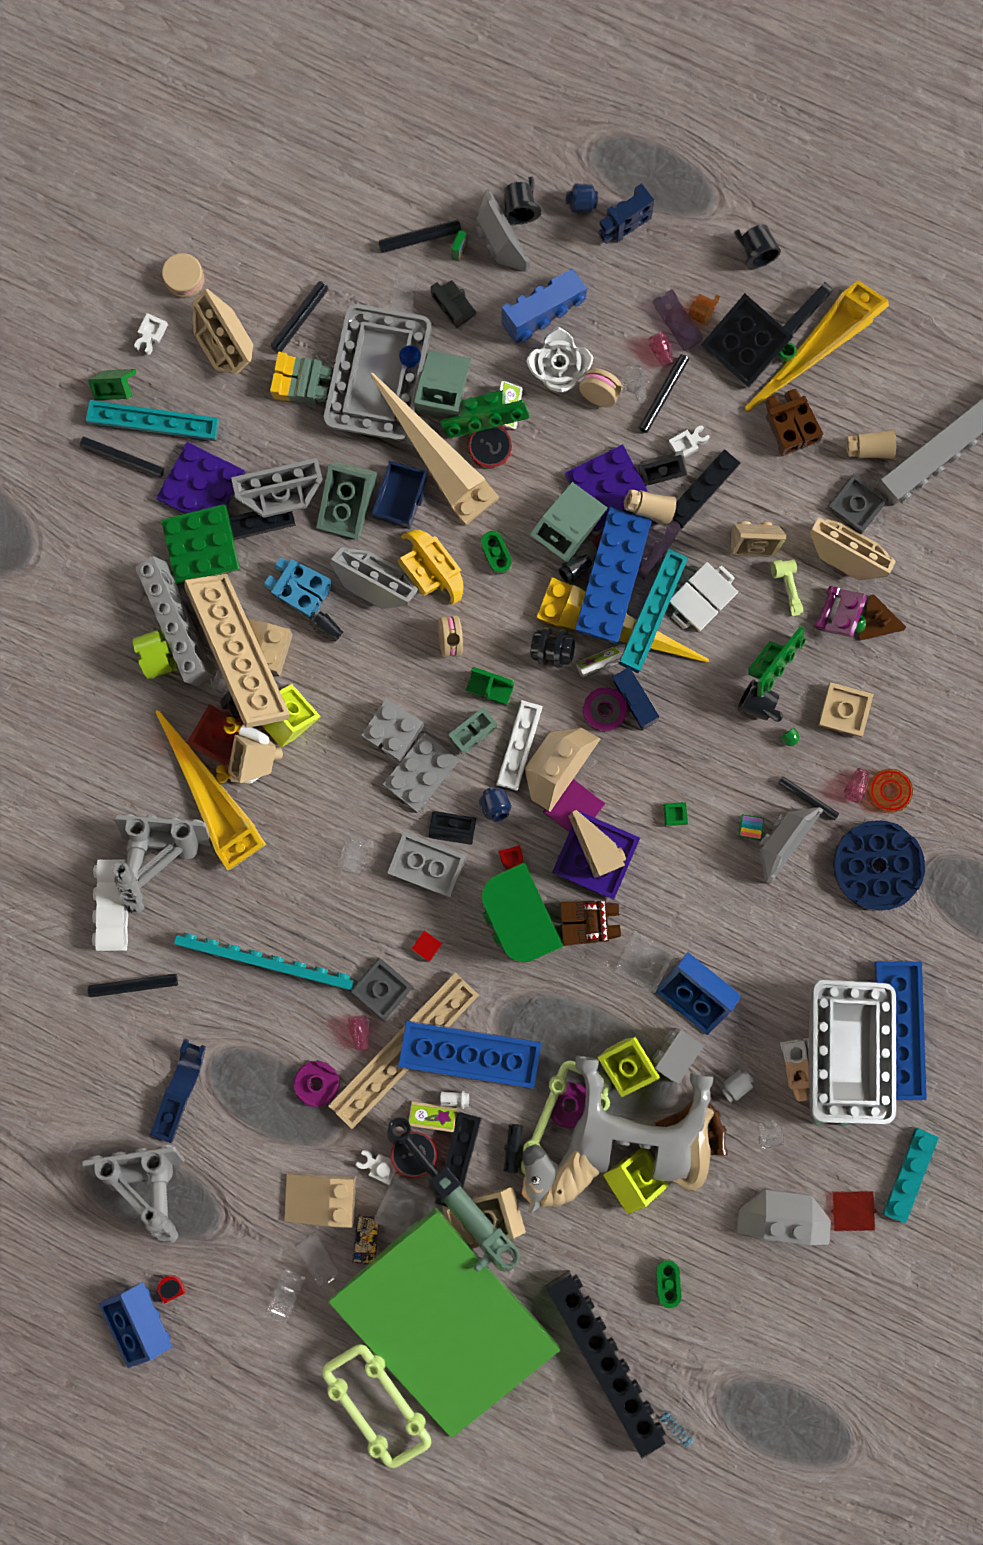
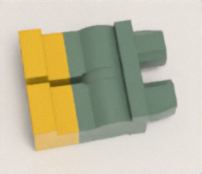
(300, 379)

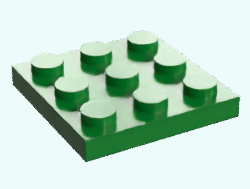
(200, 544)

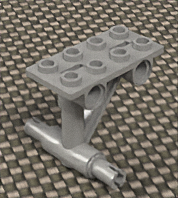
(144, 834)
(143, 1165)

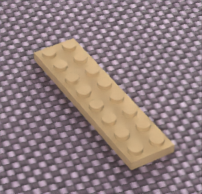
(236, 650)

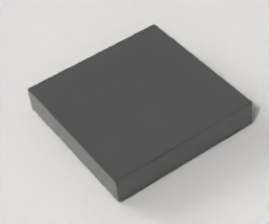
(857, 504)
(381, 989)

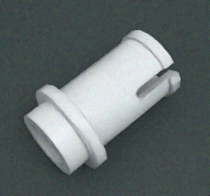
(455, 1099)

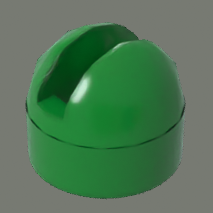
(787, 353)
(860, 625)
(791, 737)

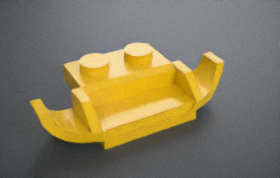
(431, 566)

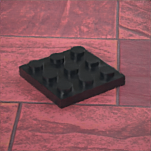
(747, 340)

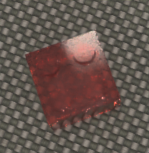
(211, 737)

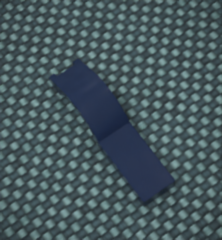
(178, 1091)

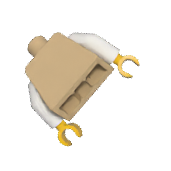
(250, 756)

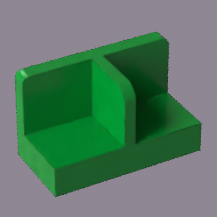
(111, 384)
(490, 686)

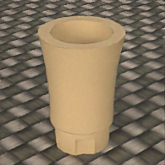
(872, 445)
(651, 506)

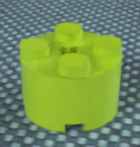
(154, 654)

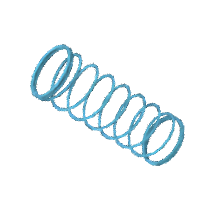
(664, 1418)

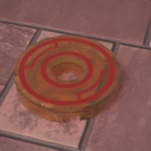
(902, 786)

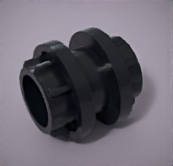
(552, 647)

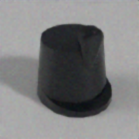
(520, 203)
(759, 246)
(757, 706)

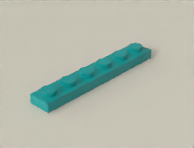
(152, 420)
(653, 611)

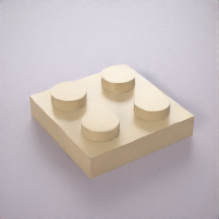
(845, 709)

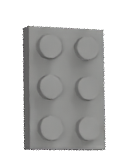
(421, 772)
(426, 864)

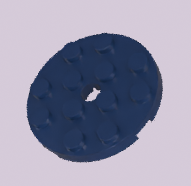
(902, 861)

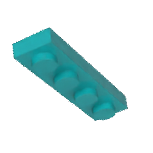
(910, 1175)

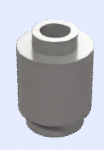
(737, 1085)

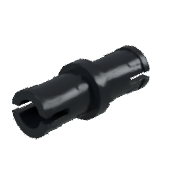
(513, 1148)

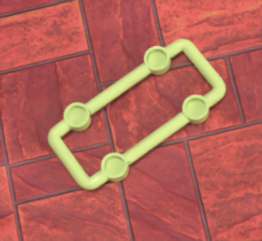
(558, 1086)
(377, 1444)

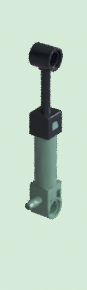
(449, 1191)

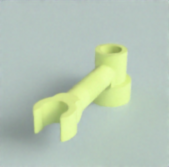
(785, 569)

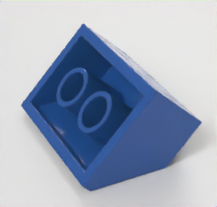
(698, 993)
(135, 1325)

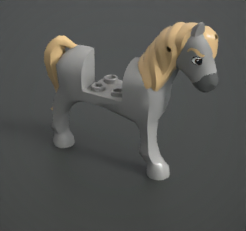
(679, 1147)

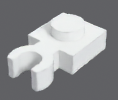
(150, 330)
(687, 442)
(380, 1167)

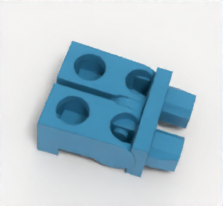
(291, 584)

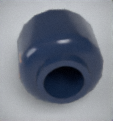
(582, 198)
(495, 804)

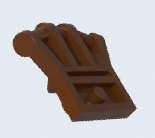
(718, 1131)

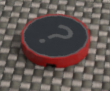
(490, 447)
(406, 1163)

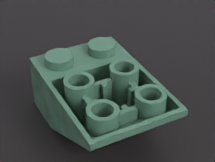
(442, 384)
(568, 522)

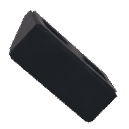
(663, 468)
(452, 827)

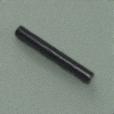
(807, 797)

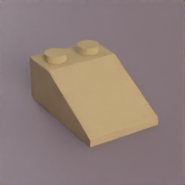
(755, 539)
(273, 642)
(598, 849)
(320, 1200)
(500, 1209)

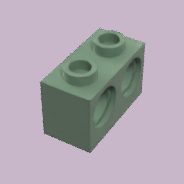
(473, 731)

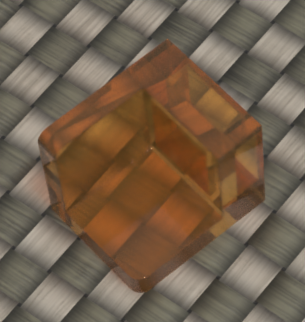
(703, 308)

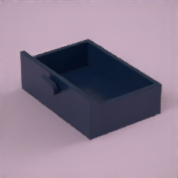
(400, 495)
(636, 698)

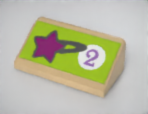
(432, 1116)

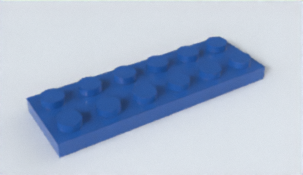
(613, 575)
(910, 1038)
(469, 1054)

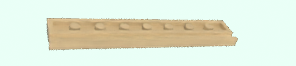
(383, 1069)

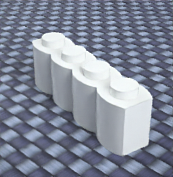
(111, 912)

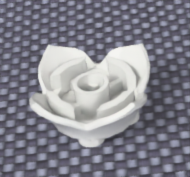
(559, 347)

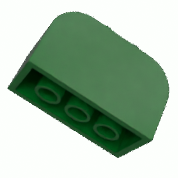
(518, 916)

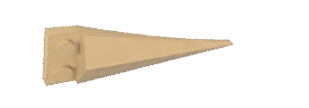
(458, 481)

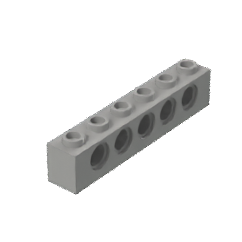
(175, 621)

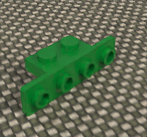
(484, 413)
(773, 660)

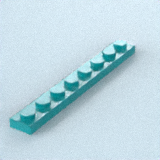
(255, 957)

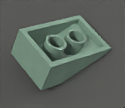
(346, 499)

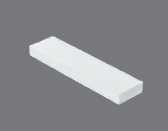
(519, 745)

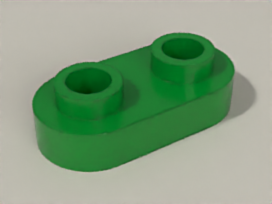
(496, 553)
(668, 1283)

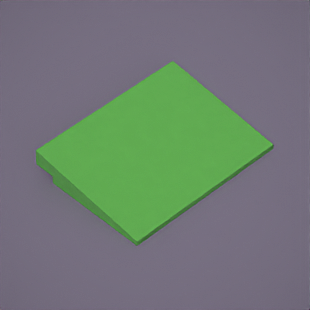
(442, 1325)

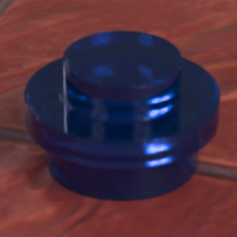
(410, 356)

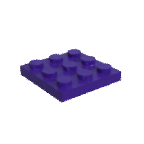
(608, 479)
(198, 481)
(574, 866)

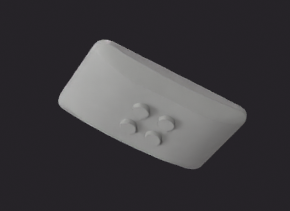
(370, 345)
(852, 1052)

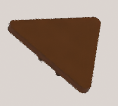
(879, 620)

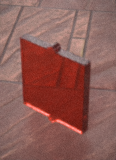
(853, 1211)

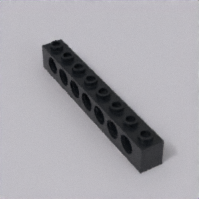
(645, 1440)

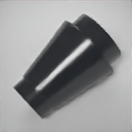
(574, 568)
(326, 626)

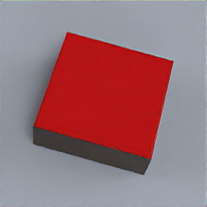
(426, 946)

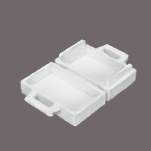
(696, 604)

